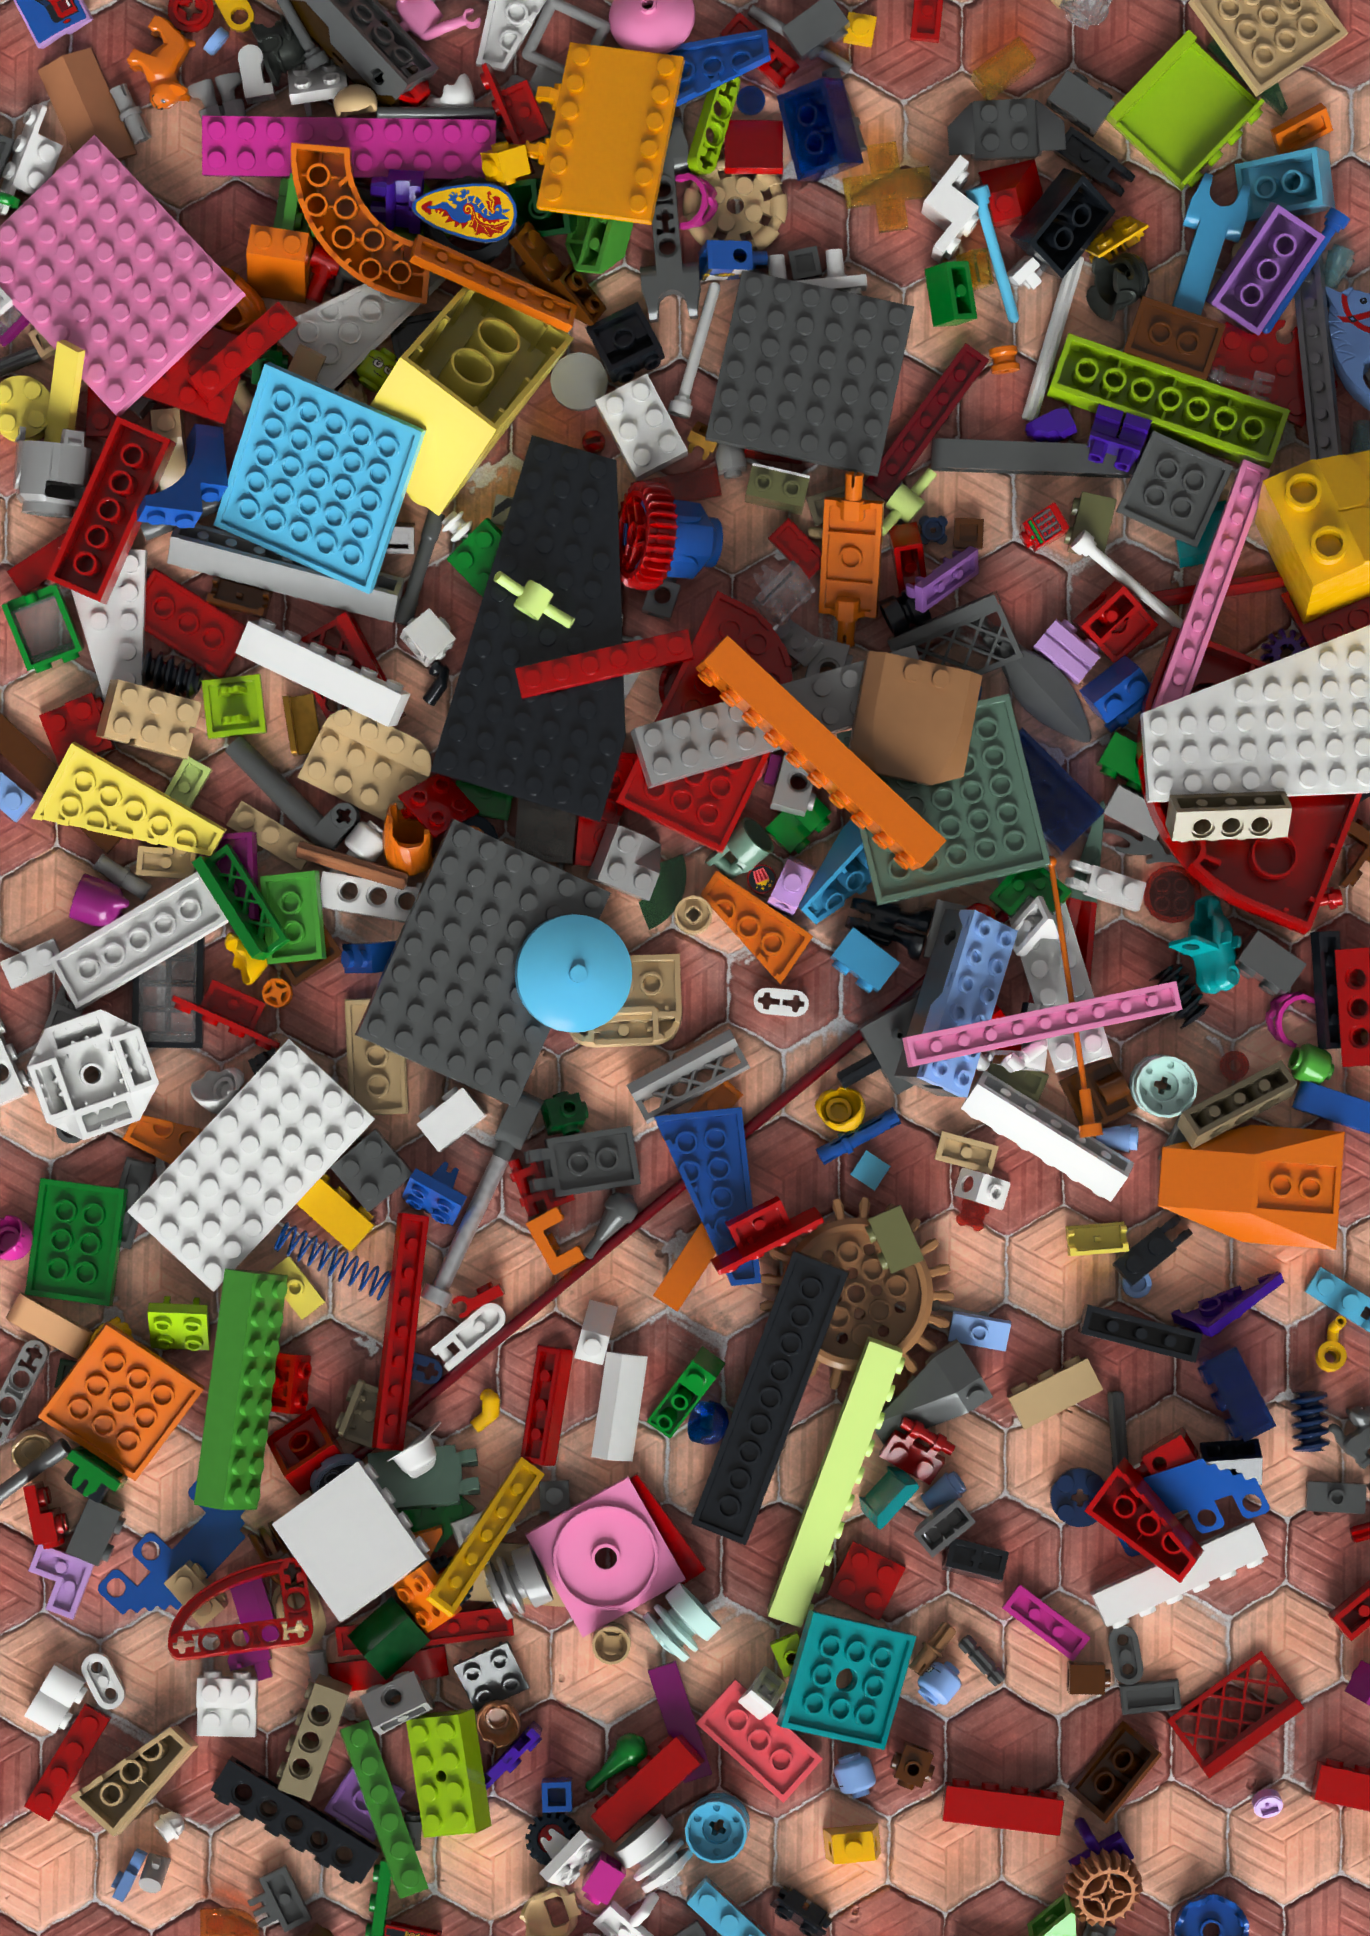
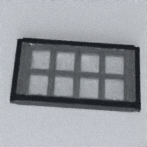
(152, 1003)

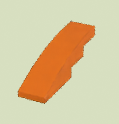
(686, 1269)

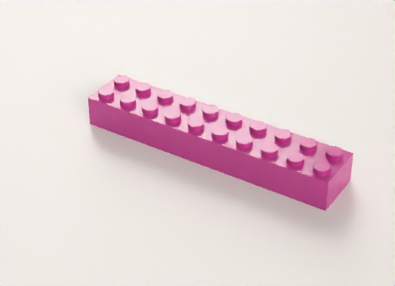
(263, 145)

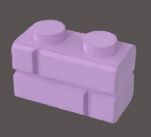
(1067, 650)

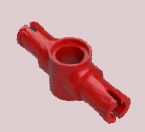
(323, 270)

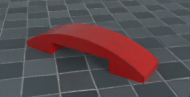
(427, 1664)

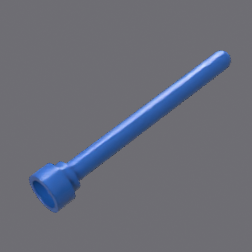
(1334, 223)

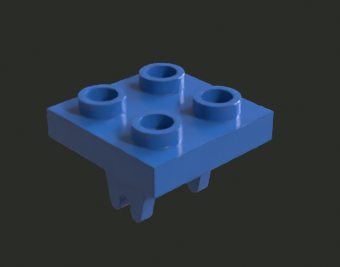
(435, 1194)

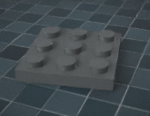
(1174, 489)

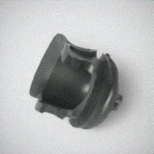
(279, 48)
(1117, 284)

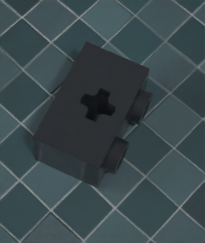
(1235, 1455)

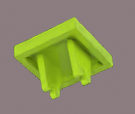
(234, 706)
(179, 1325)

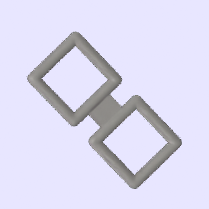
(548, 70)

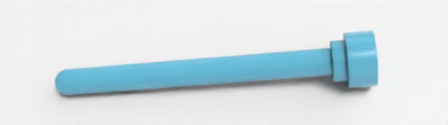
(980, 196)

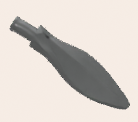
(1040, 688)

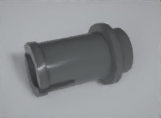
(414, 1827)

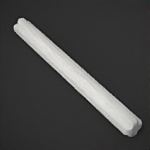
(1052, 342)

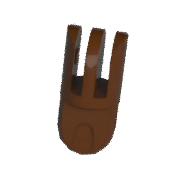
(274, 1554)

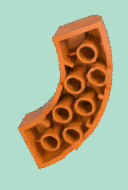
(348, 228)

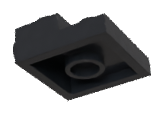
(626, 343)

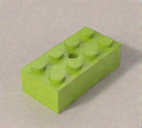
(448, 1773)

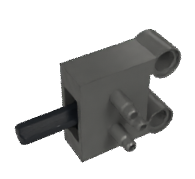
(884, 1039)

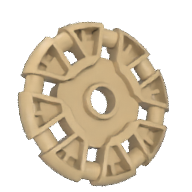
(748, 219)

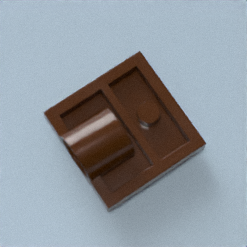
(1108, 1090)

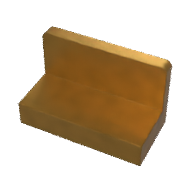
(301, 723)

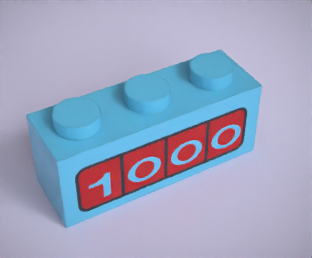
(722, 1911)

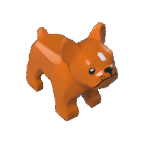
(163, 64)

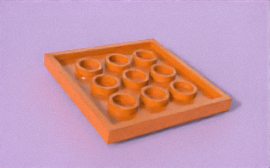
(121, 1401)

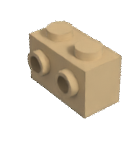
(188, 1582)

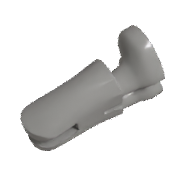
(226, 85)

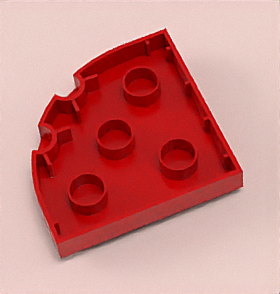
(1262, 876)

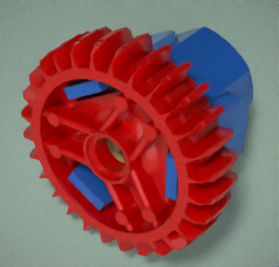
(664, 537)

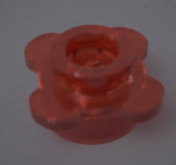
(965, 1219)

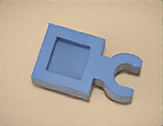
(124, 1881)

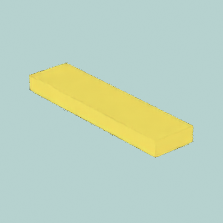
(64, 390)

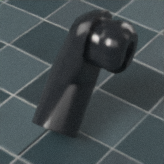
(440, 683)

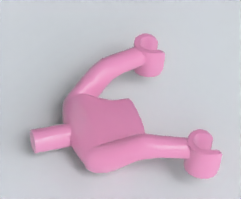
(422, 18)

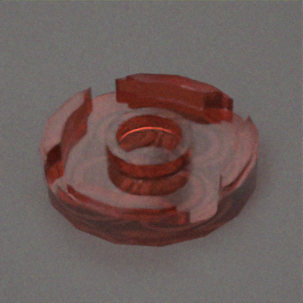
(1171, 894)

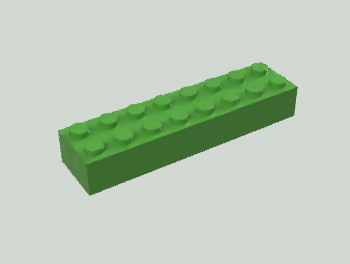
(240, 1390)

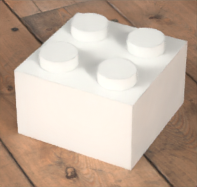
(451, 1118)

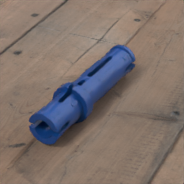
(848, 1141)

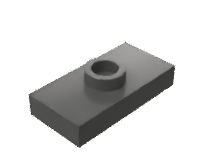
(1335, 1497)

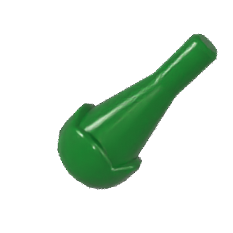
(628, 1752)

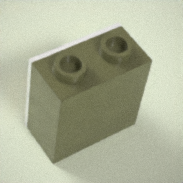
(777, 488)

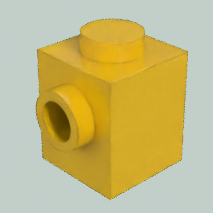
(505, 163)

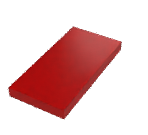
(191, 624)

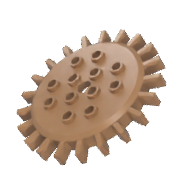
(910, 1285)

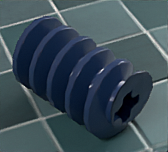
(1310, 1421)

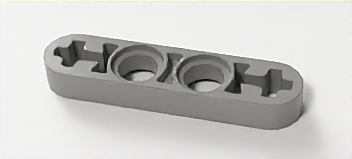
(20, 1394)

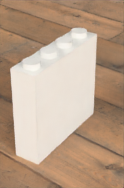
(352, 1540)

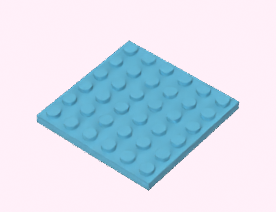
(319, 477)

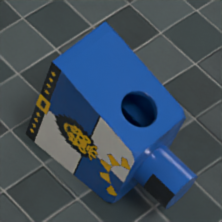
(718, 260)

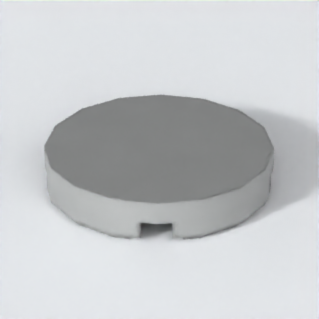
(578, 381)

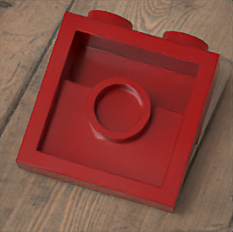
(77, 723)
(46, 1524)

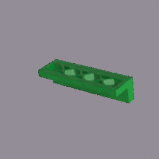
(232, 908)

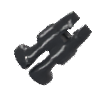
(883, 921)

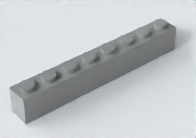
(244, 562)

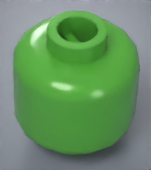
(1311, 1064)

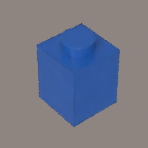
(557, 1794)

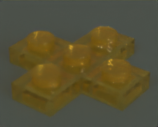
(887, 187)

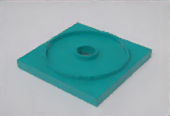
(865, 1707)

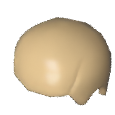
(355, 100)
(29, 1446)

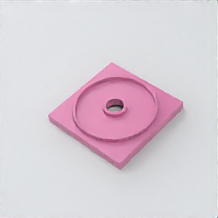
(610, 1520)

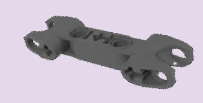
(670, 274)

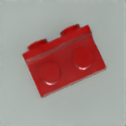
(291, 1383)

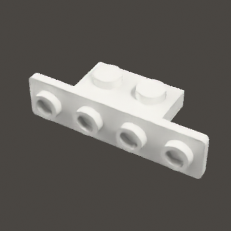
(33, 157)

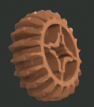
(1111, 1893)

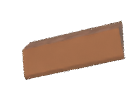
(85, 103)

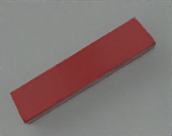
(546, 1405)
(680, 1548)

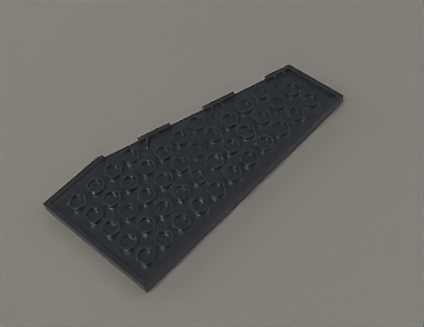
(565, 742)

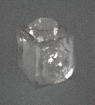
(1085, 12)

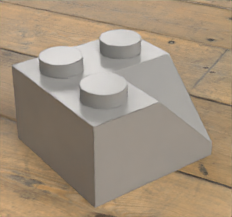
(627, 862)

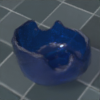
(707, 1423)

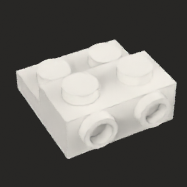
(227, 1704)

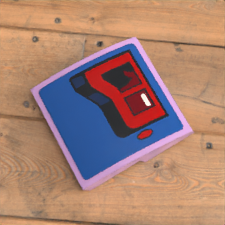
(53, 18)

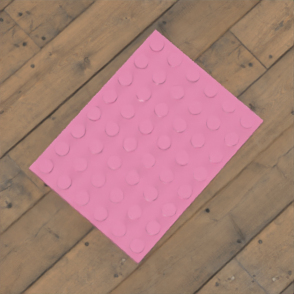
(111, 274)

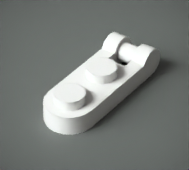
(470, 1334)

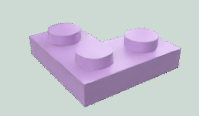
(70, 1577)

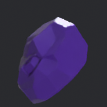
(1052, 426)

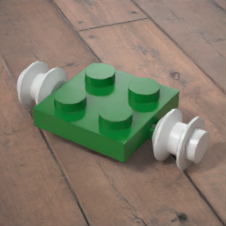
(476, 552)

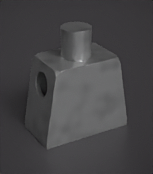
(943, 1526)

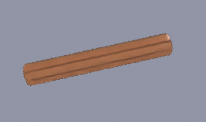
(352, 865)

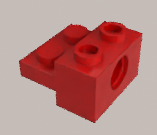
(1115, 622)

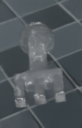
(1218, 376)

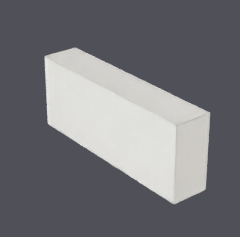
(619, 1406)

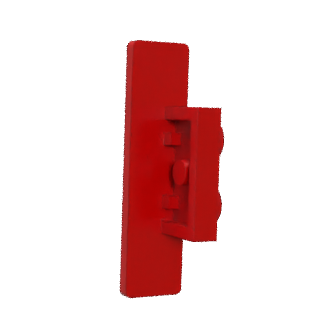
(518, 109)
(230, 1008)
(761, 1231)

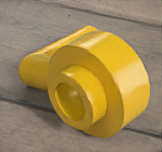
(1333, 1347)

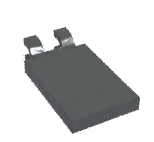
(586, 1162)

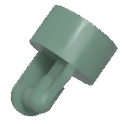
(748, 844)

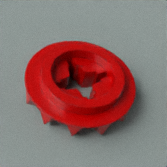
(197, 21)

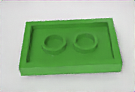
(298, 907)

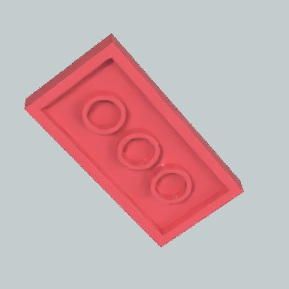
(762, 1747)

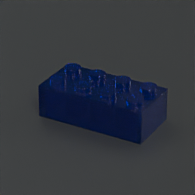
(1061, 802)

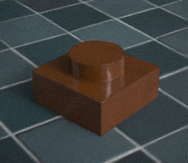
(968, 533)

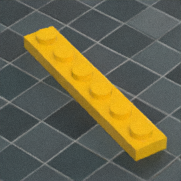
(485, 1537)

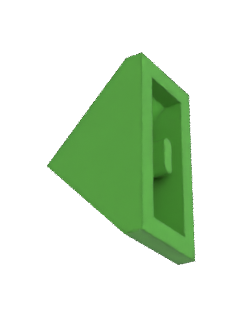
(1055, 1920)

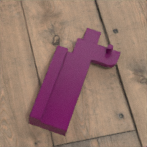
(254, 1605)

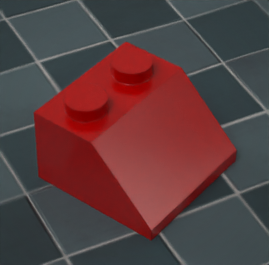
(302, 1448)

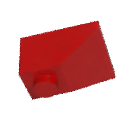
(1012, 190)

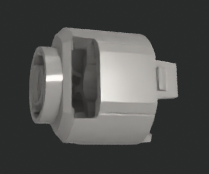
(51, 474)

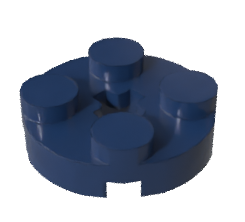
(1066, 1486)

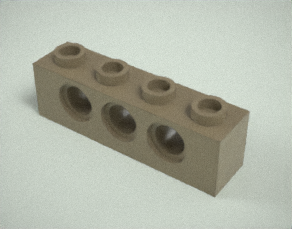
(1228, 816)
(1237, 1104)
(300, 1780)

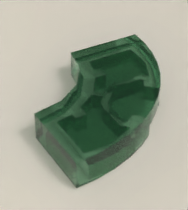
(666, 893)

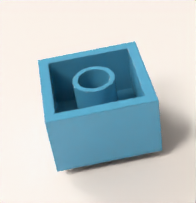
(864, 961)

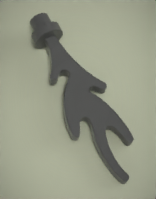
(1144, 847)

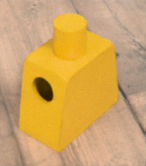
(852, 1843)

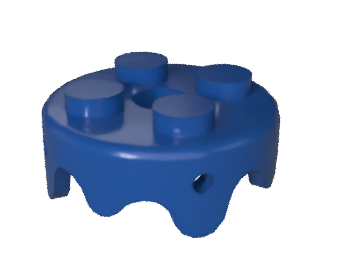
(1211, 1909)

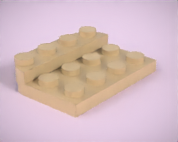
(365, 762)
(650, 1011)

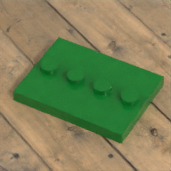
(76, 1242)

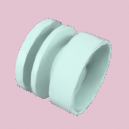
(1180, 1088)
(681, 1622)

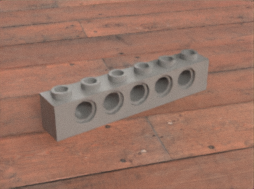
(785, 796)

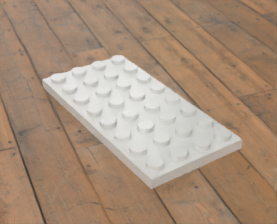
(251, 1164)

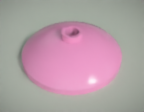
(651, 29)

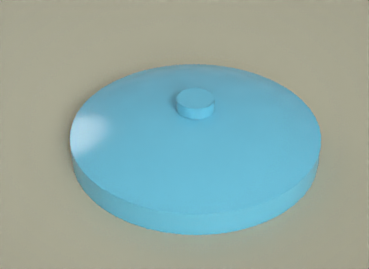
(573, 973)

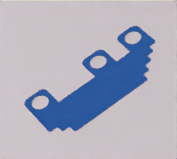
(1196, 1487)
(206, 1544)

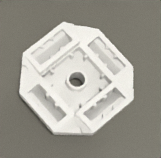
(123, 1081)

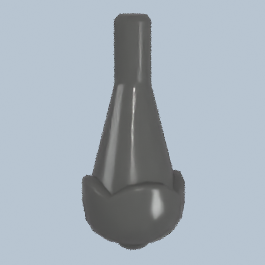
(618, 1211)

